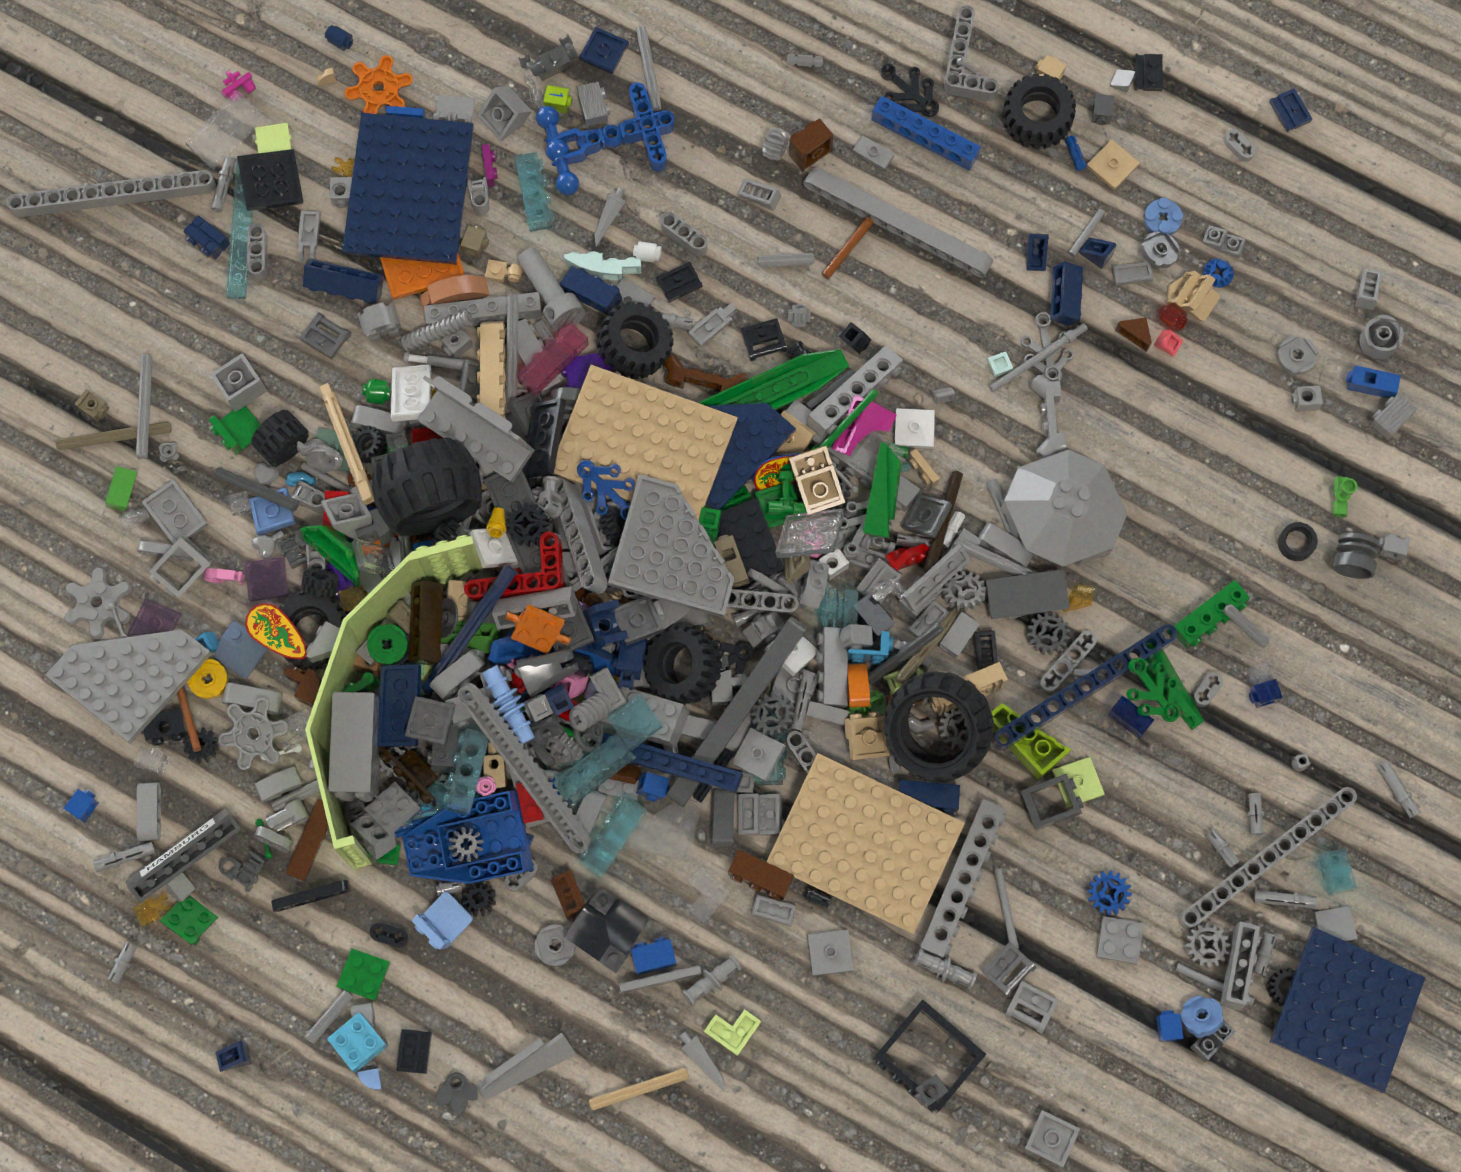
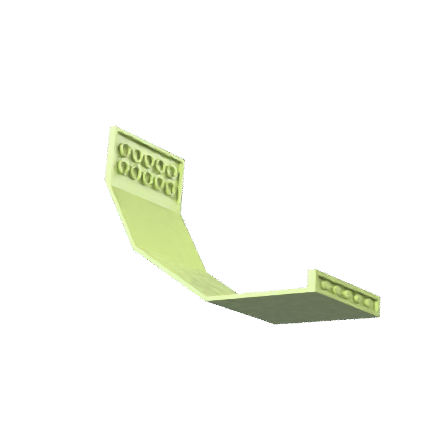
(433, 564)

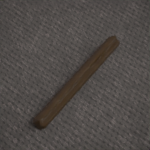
(937, 542)

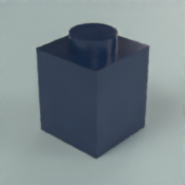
(559, 699)

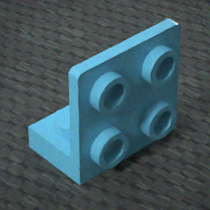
(357, 1042)

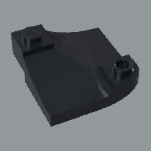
(606, 929)

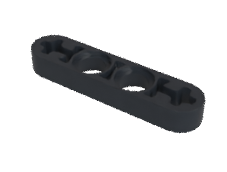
(310, 896)

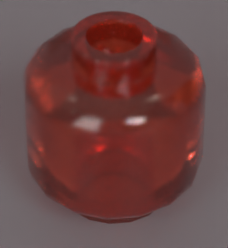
(1172, 317)

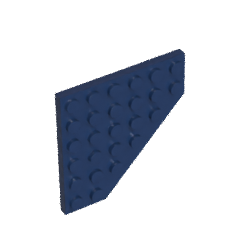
(754, 439)

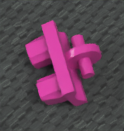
(244, 81)

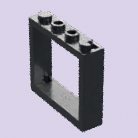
(899, 1077)

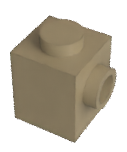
(474, 241)

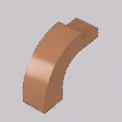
(455, 289)

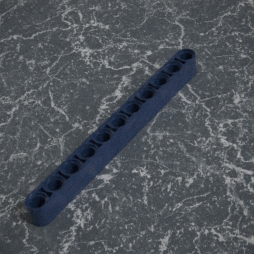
(1078, 693)

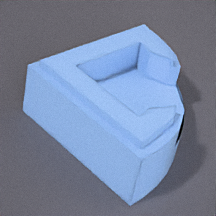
(371, 1078)

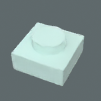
(1000, 364)

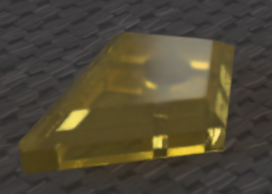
(1080, 597)

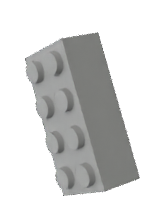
(669, 713)

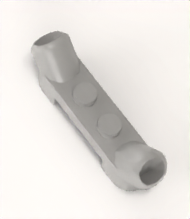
(1051, 393)

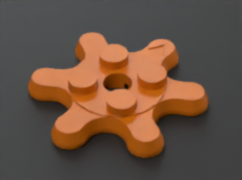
(380, 75)

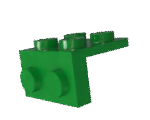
(235, 429)

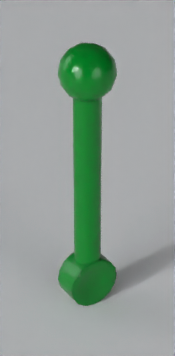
(259, 822)

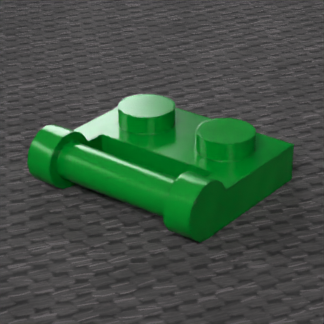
(367, 683)

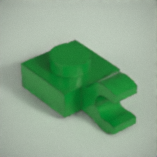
(390, 857)

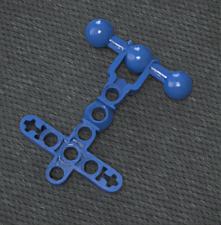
(558, 149)

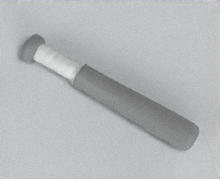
(452, 363)

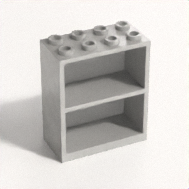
(353, 747)

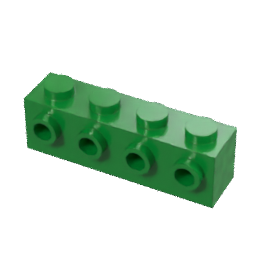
(1210, 614)

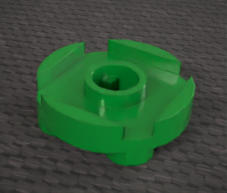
(375, 645)

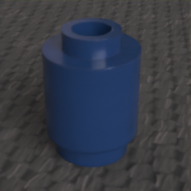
(339, 37)

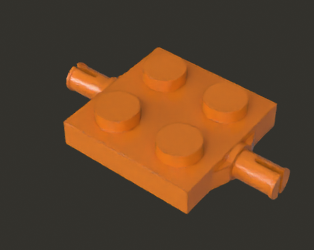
(537, 628)

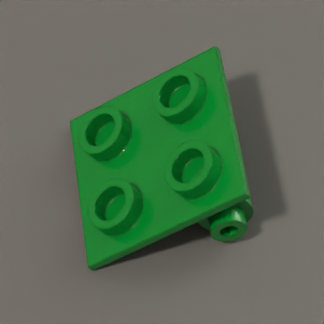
(189, 920)

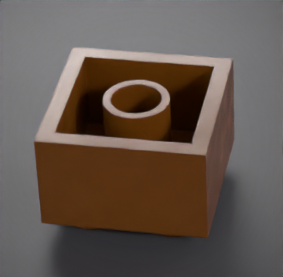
(810, 144)

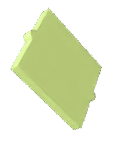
(273, 138)

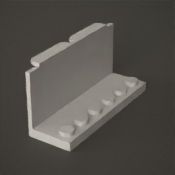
(478, 428)

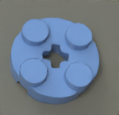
(1165, 207)
(1205, 1026)

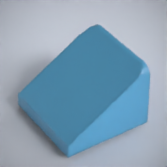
(209, 641)

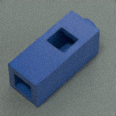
(1373, 382)

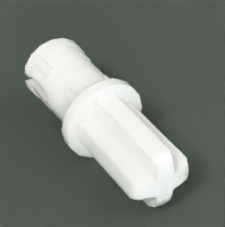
(953, 528)

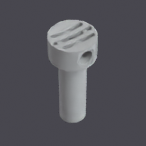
(560, 306)

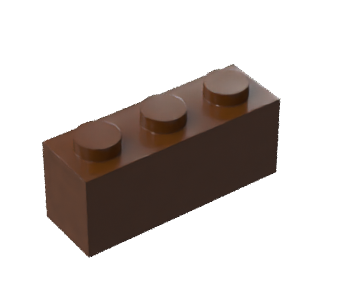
(760, 875)

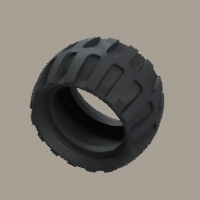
(426, 486)
(910, 754)

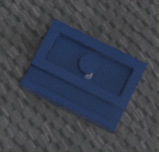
(1290, 110)

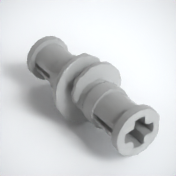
(945, 969)
(711, 980)

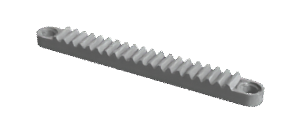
(524, 767)

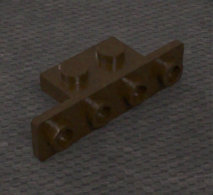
(414, 771)

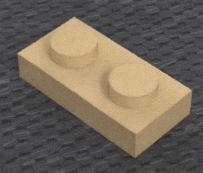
(927, 475)

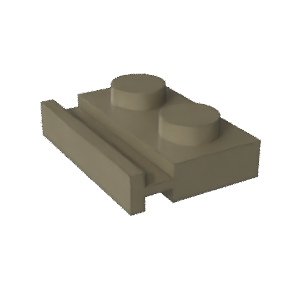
(796, 567)

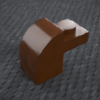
(308, 685)

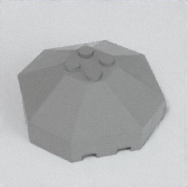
(1064, 509)

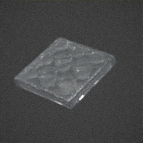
(810, 533)

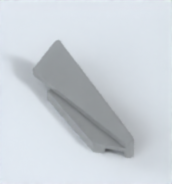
(526, 1064)

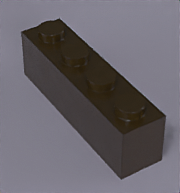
(425, 622)

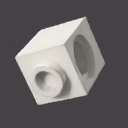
(837, 557)

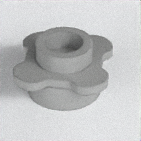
(168, 447)

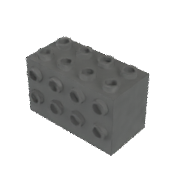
(442, 756)

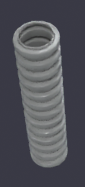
(437, 330)

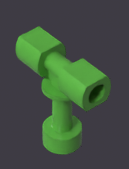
(1343, 489)

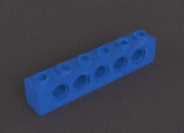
(925, 133)

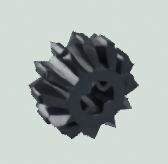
(472, 904)

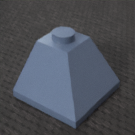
(239, 650)

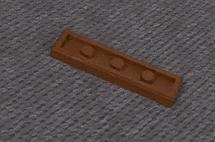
(309, 843)

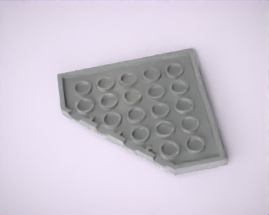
(669, 552)
(129, 677)

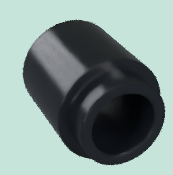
(584, 663)

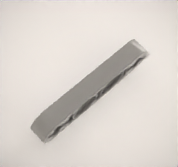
(1068, 662)

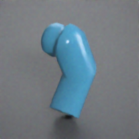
(295, 477)

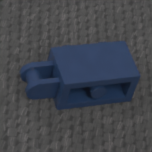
(629, 662)

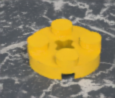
(214, 688)

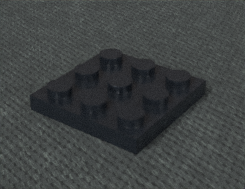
(270, 179)

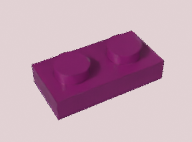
(489, 157)

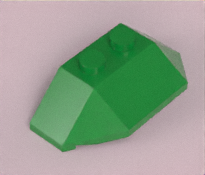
(334, 548)

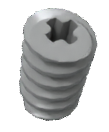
(590, 711)

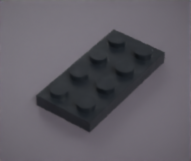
(544, 437)

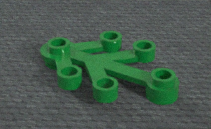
(1156, 691)

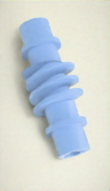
(508, 707)

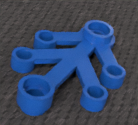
(604, 487)

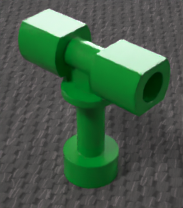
(785, 504)

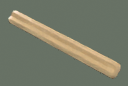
(638, 1089)

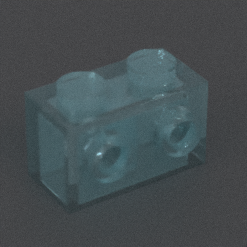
(1336, 872)

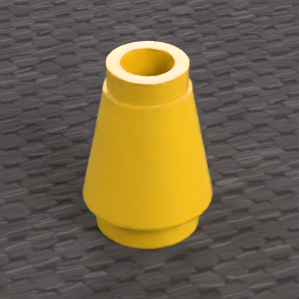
(496, 525)

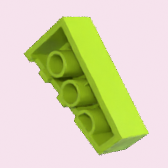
(1036, 751)

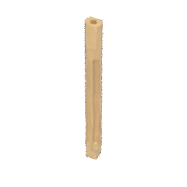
(347, 444)

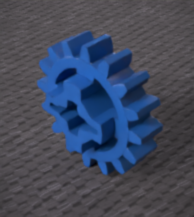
(1117, 890)

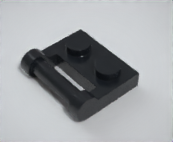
(760, 334)

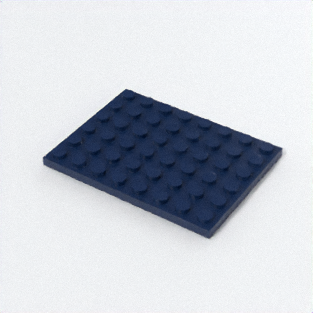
(408, 188)

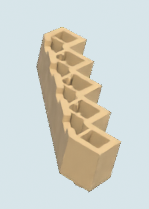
(492, 365)

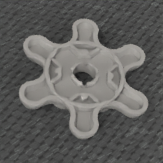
(97, 616)
(241, 737)

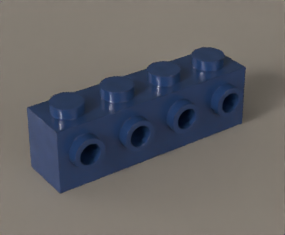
(343, 281)

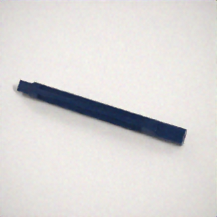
(472, 624)

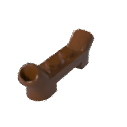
(678, 375)

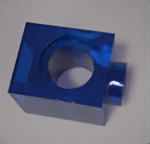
(1265, 693)

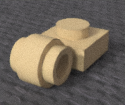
(498, 271)

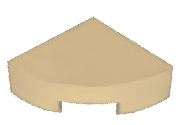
(326, 78)

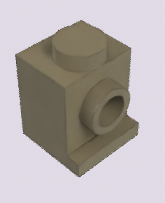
(85, 404)

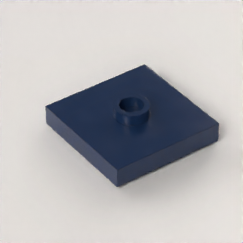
(604, 50)

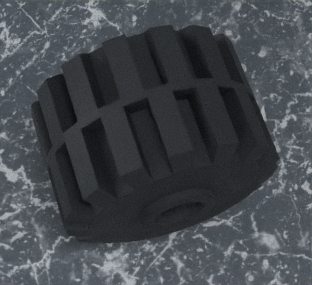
(278, 437)

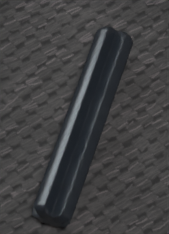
(703, 789)

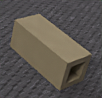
(729, 552)

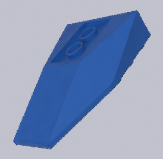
(503, 836)

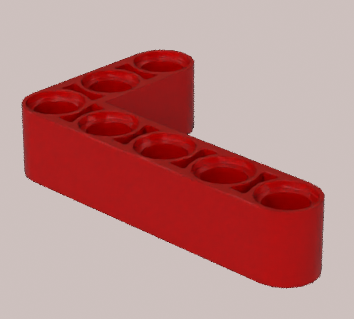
(524, 580)

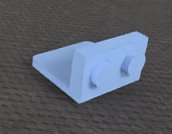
(443, 921)

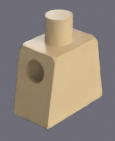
(498, 773)

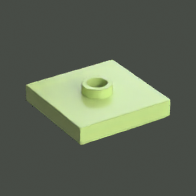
(1085, 780)

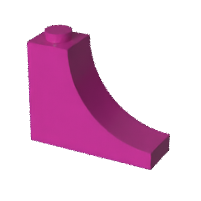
(872, 418)

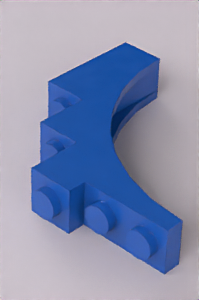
(511, 649)

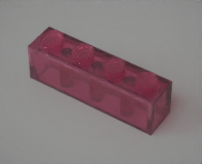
(553, 359)

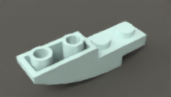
(609, 269)

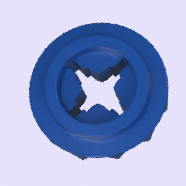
(1227, 275)

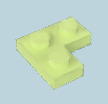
(735, 1036)

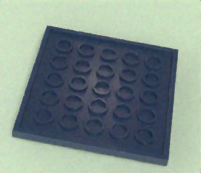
(1347, 1010)

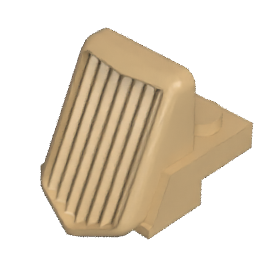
(1193, 294)

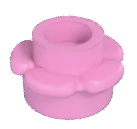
(491, 786)

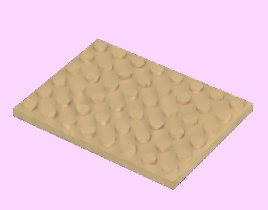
(645, 435)
(865, 843)

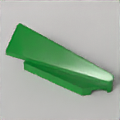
(883, 493)
(1188, 710)

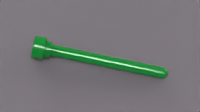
(849, 419)

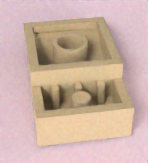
(816, 479)

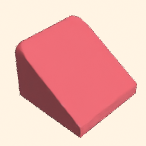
(1168, 342)

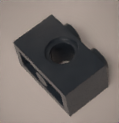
(175, 733)

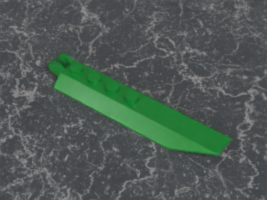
(784, 382)

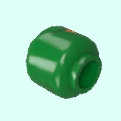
(376, 391)

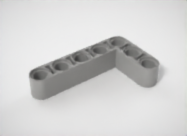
(957, 74)

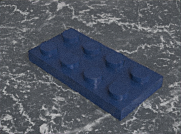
(397, 693)

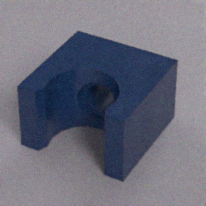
(604, 613)

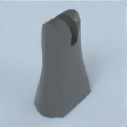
(545, 670)

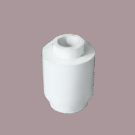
(647, 252)

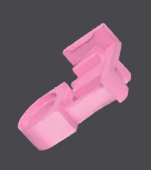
(221, 575)

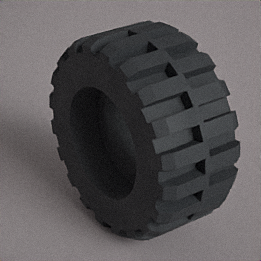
(1045, 90)
(646, 322)
(312, 605)
(661, 663)

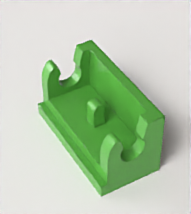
(120, 488)

